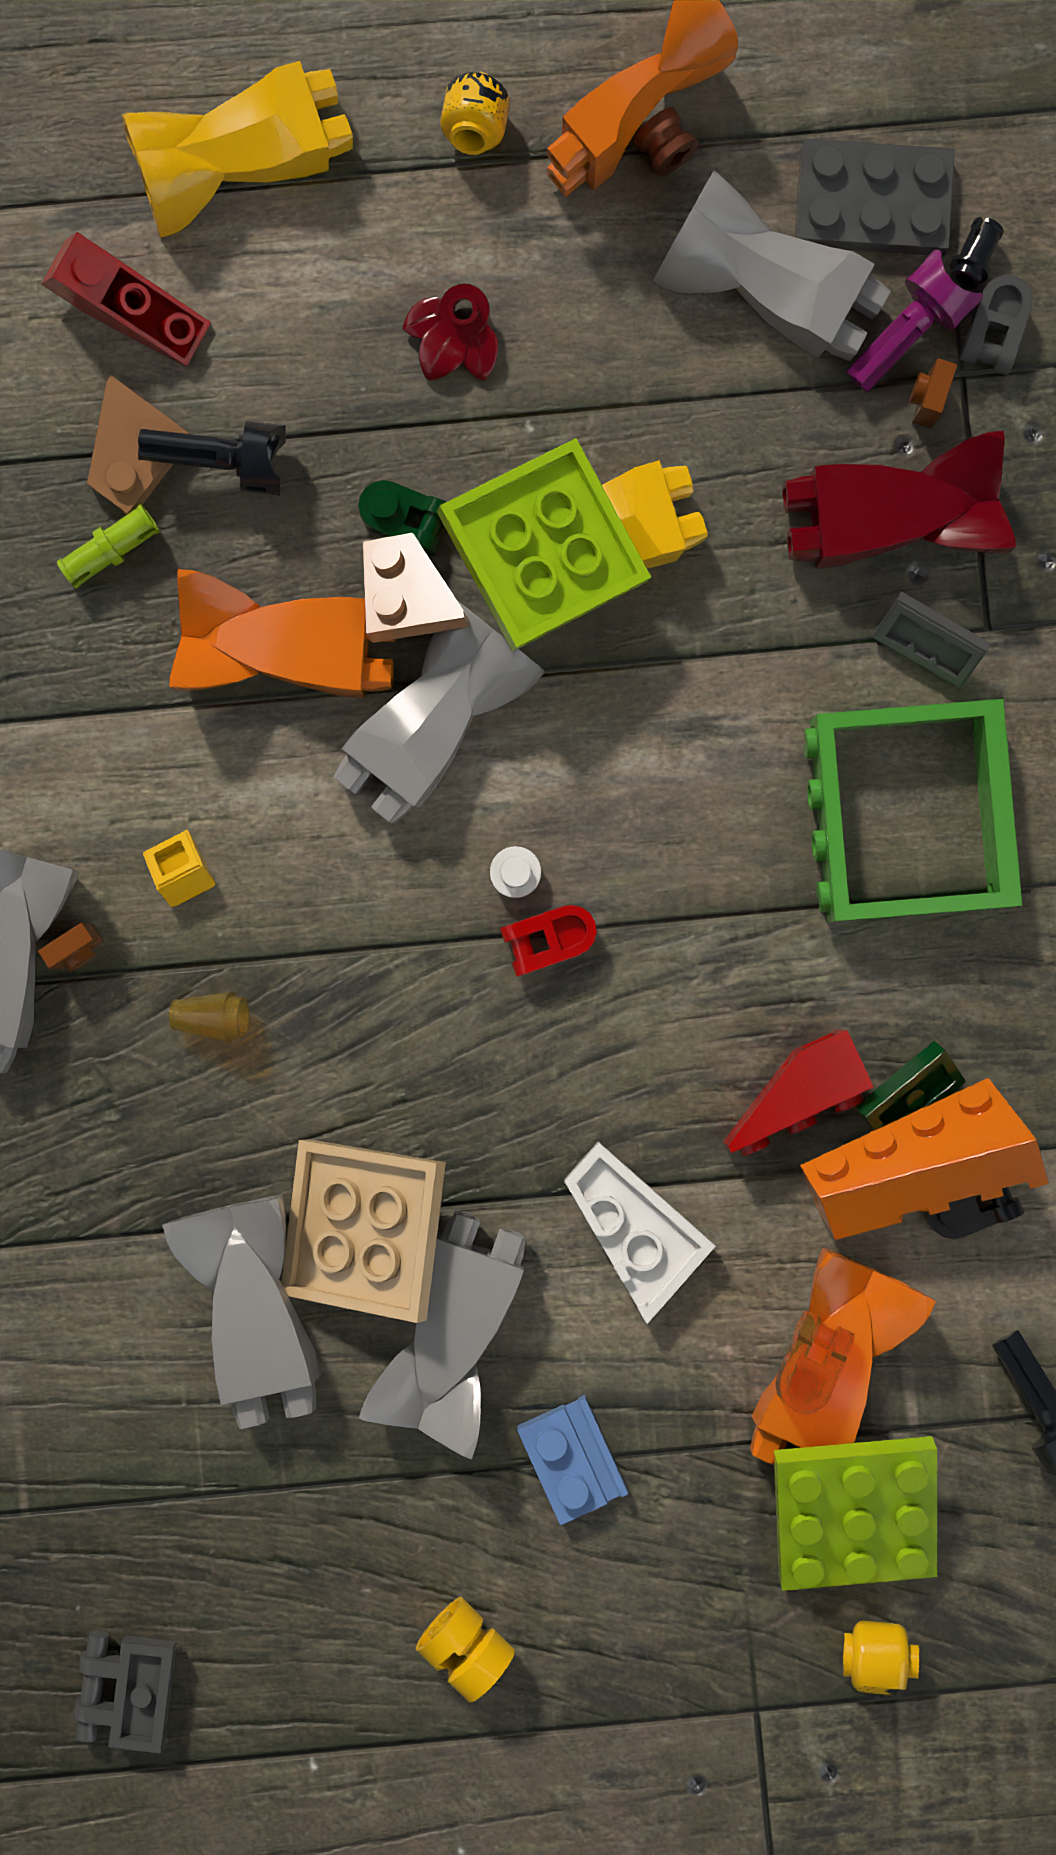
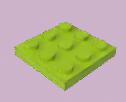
(543, 544)
(856, 1513)

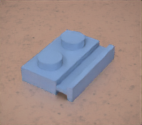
(572, 1460)

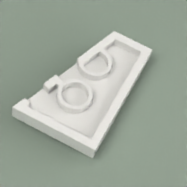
(637, 1228)

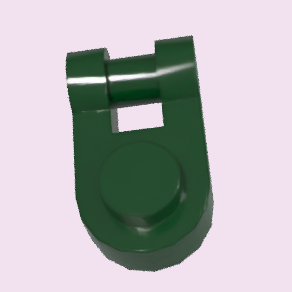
(387, 508)

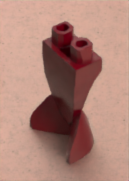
(880, 508)

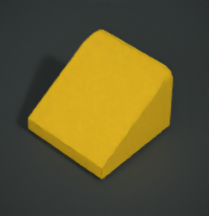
(178, 869)

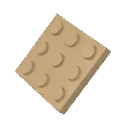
(363, 1229)

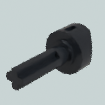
(248, 455)
(1036, 1391)

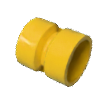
(467, 1651)

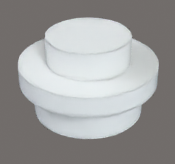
(515, 872)

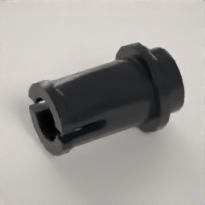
(971, 265)

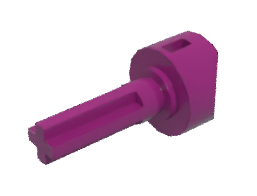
(935, 300)

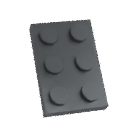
(875, 196)

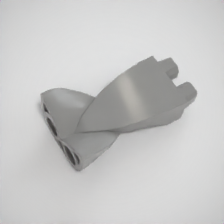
(788, 280)
(424, 725)
(29, 903)
(255, 1328)
(436, 1377)

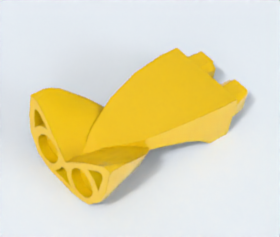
(254, 137)
(646, 510)

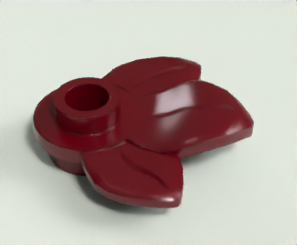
(453, 341)

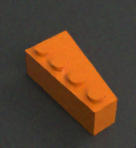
(925, 1161)

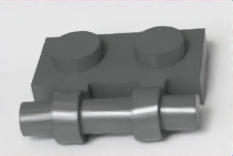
(141, 1692)

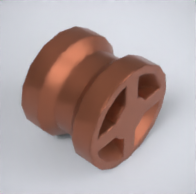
(665, 141)

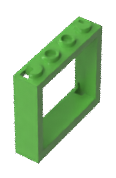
(994, 804)

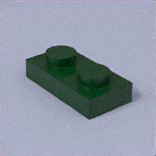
(914, 1086)

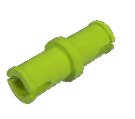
(108, 546)

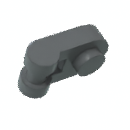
(1005, 310)

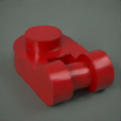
(568, 932)

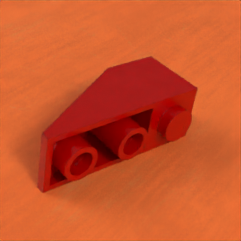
(124, 299)
(806, 1083)

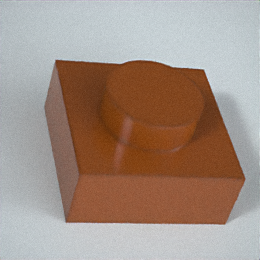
(931, 392)
(72, 948)

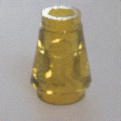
(212, 1016)

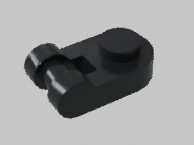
(967, 1218)

